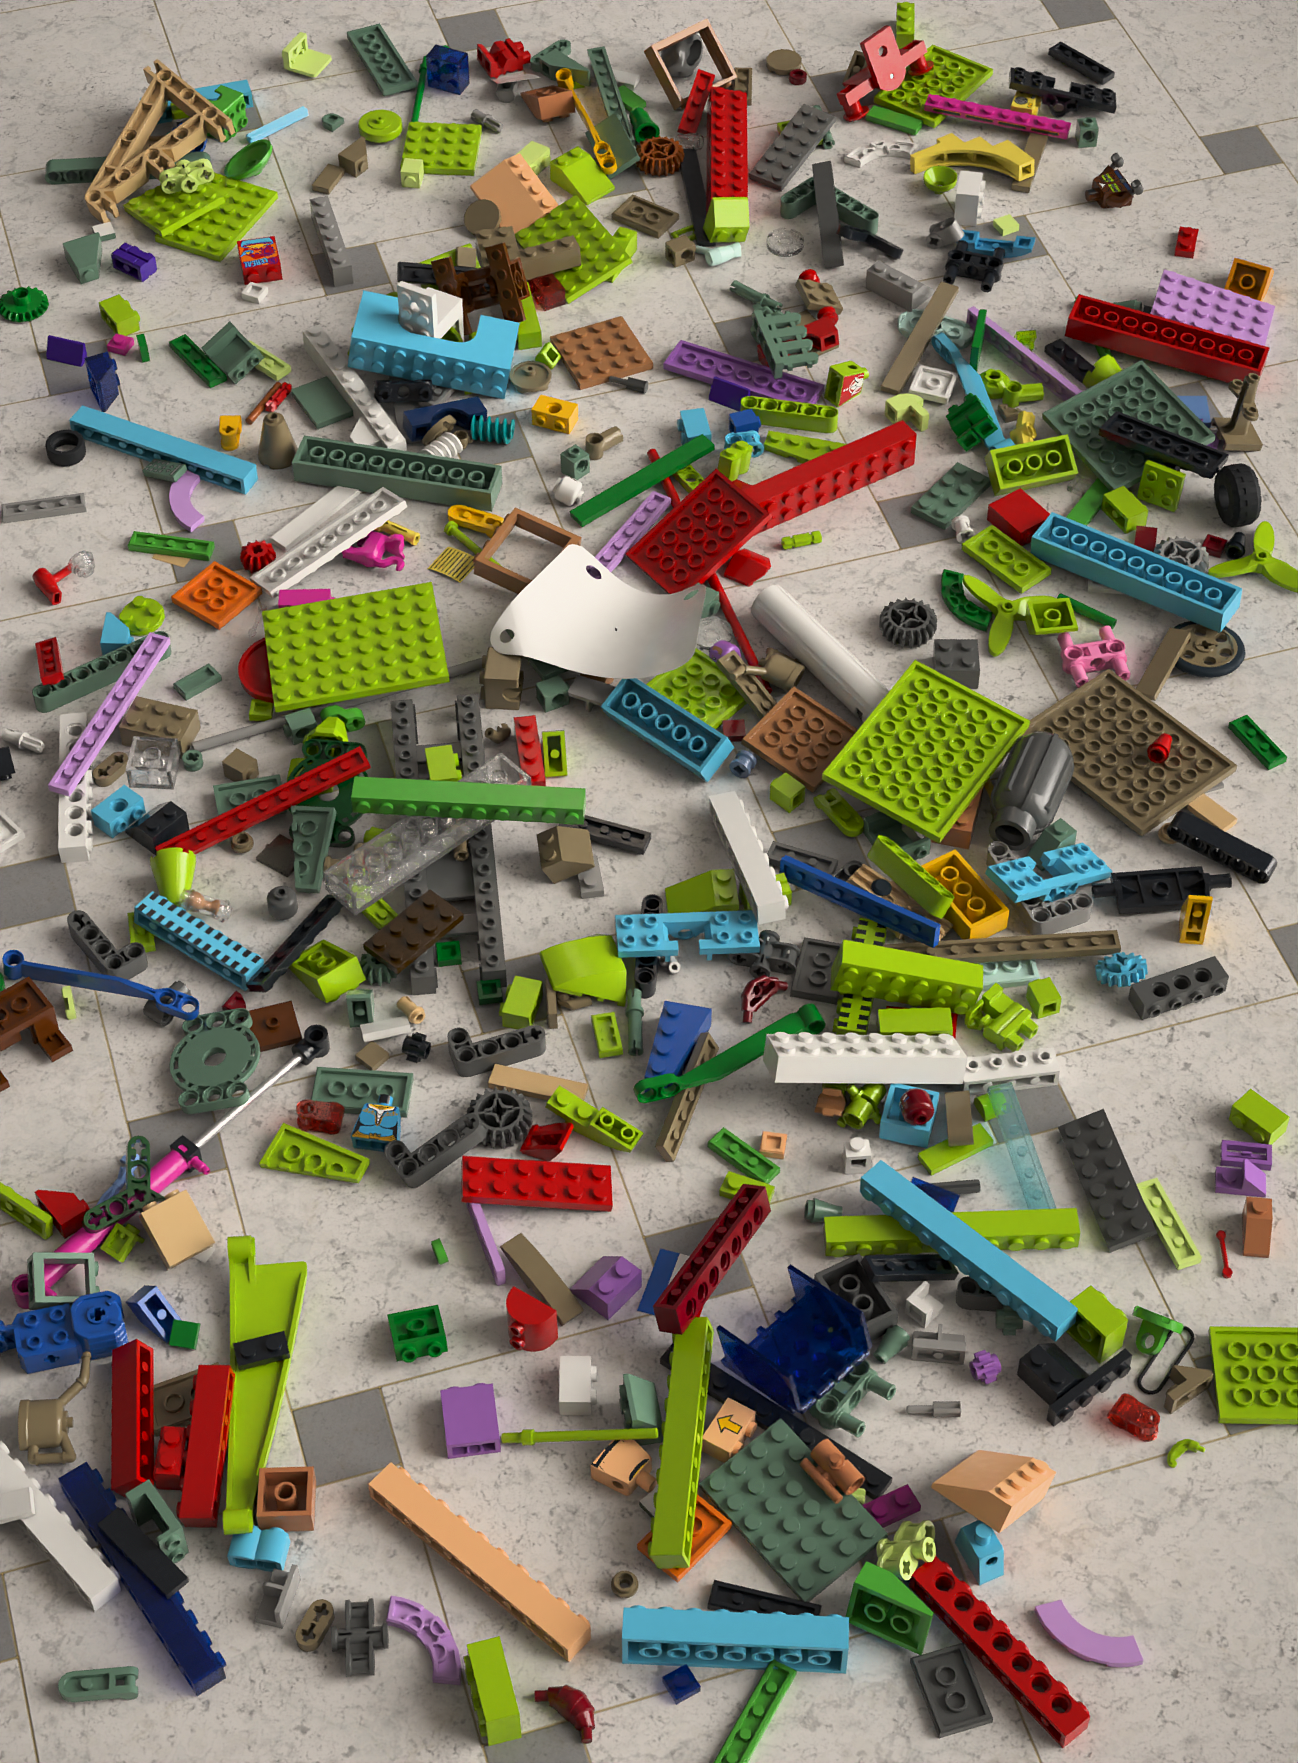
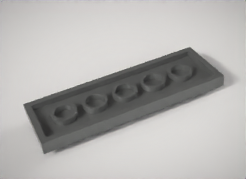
(792, 147)
(1107, 1180)

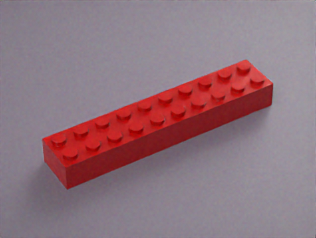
(726, 144)
(1164, 340)
(835, 473)

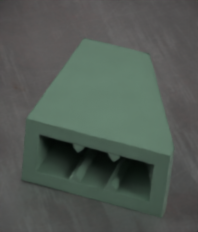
(84, 257)

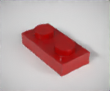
(1186, 242)

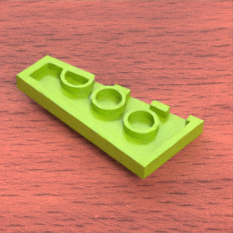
(798, 446)
(309, 1155)

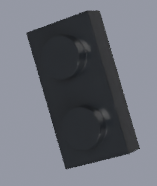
(261, 1350)

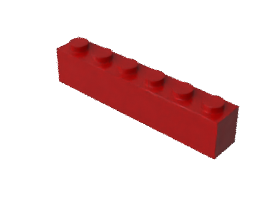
(132, 1416)
(206, 1446)

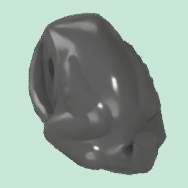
(683, 57)

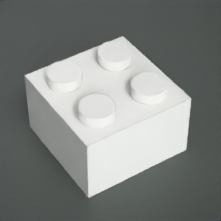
(969, 198)

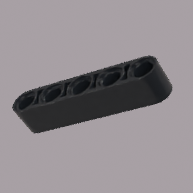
(1222, 847)
(647, 967)

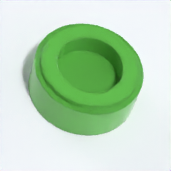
(439, 1251)

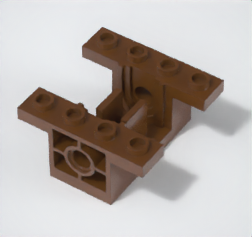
(503, 275)
(27, 1007)

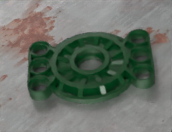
(342, 803)

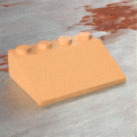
(515, 192)
(996, 1486)

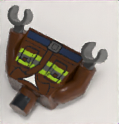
(1111, 188)

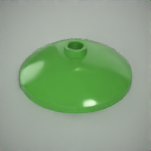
(249, 160)

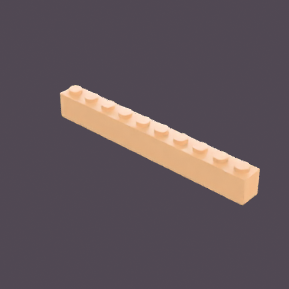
(480, 1561)

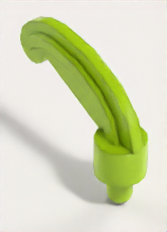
(1180, 1448)

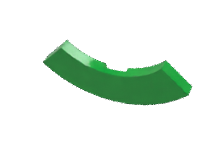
(958, 604)

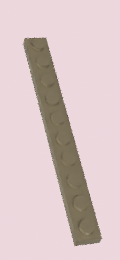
(1020, 947)

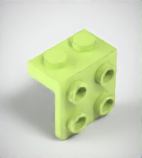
(303, 60)

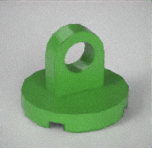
(1154, 1325)

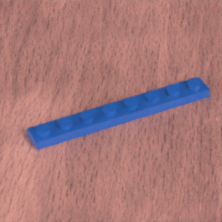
(860, 901)

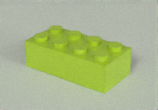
(1031, 465)

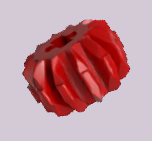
(257, 555)

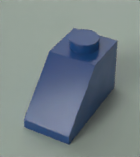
(153, 1311)

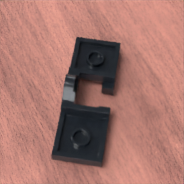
(1078, 94)

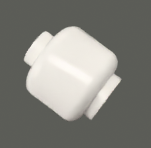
(568, 490)

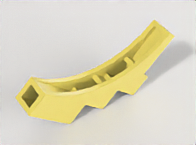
(976, 152)

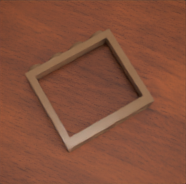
(714, 48)
(525, 521)

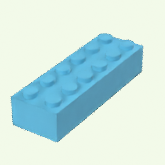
(667, 727)

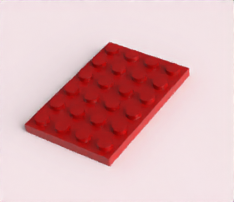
(698, 534)

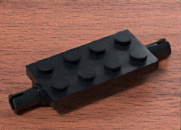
(1158, 888)

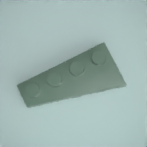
(312, 837)

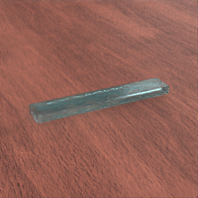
(1020, 1147)

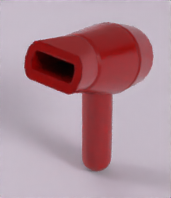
(48, 583)

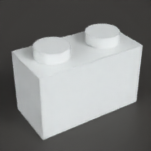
(576, 1385)

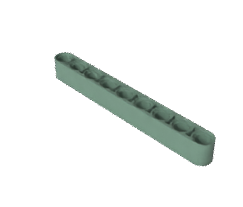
(85, 169)

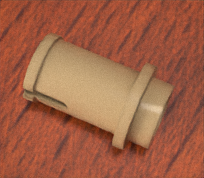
(414, 1013)

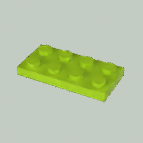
(1006, 559)

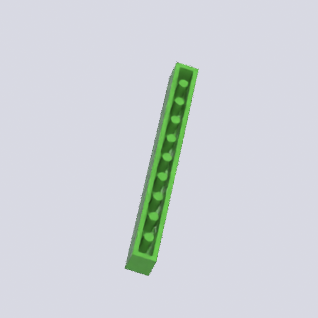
(468, 800)

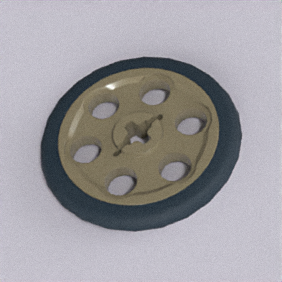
(1208, 649)

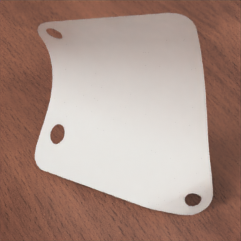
(573, 620)

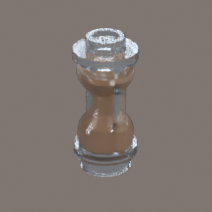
(197, 902)

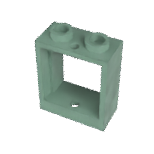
(36, 1281)

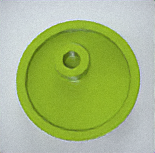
(142, 616)

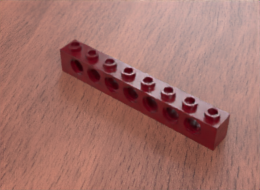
(711, 1259)

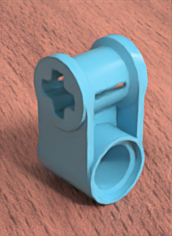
(758, 447)

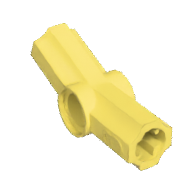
(1024, 428)

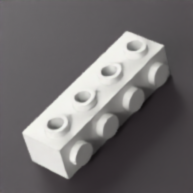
(1022, 1068)

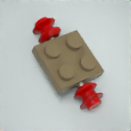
(818, 296)

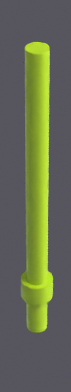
(530, 1437)

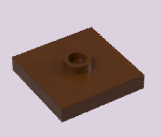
(275, 1026)

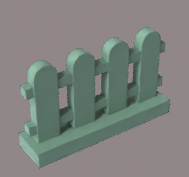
(774, 351)

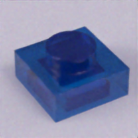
(681, 1684)

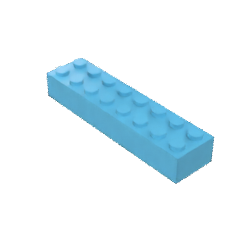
(734, 1639)

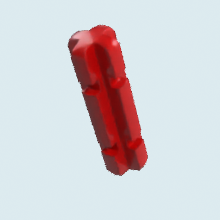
(278, 397)

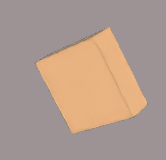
(773, 1144)

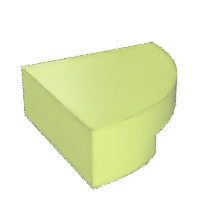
(69, 1002)

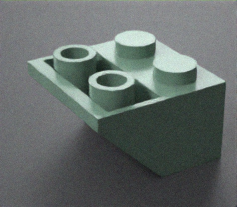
(640, 1406)

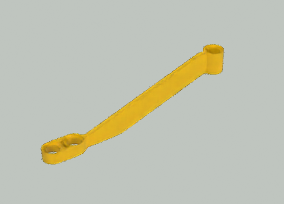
(565, 80)

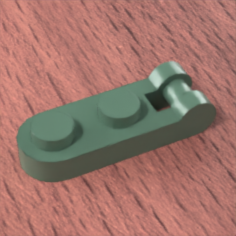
(99, 1684)

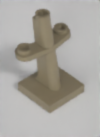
(1238, 430)

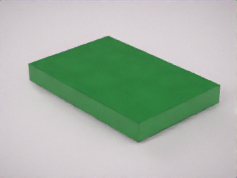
(978, 339)

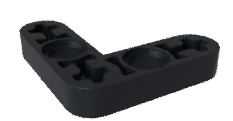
(862, 235)

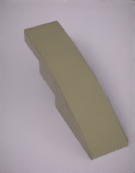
(541, 1278)

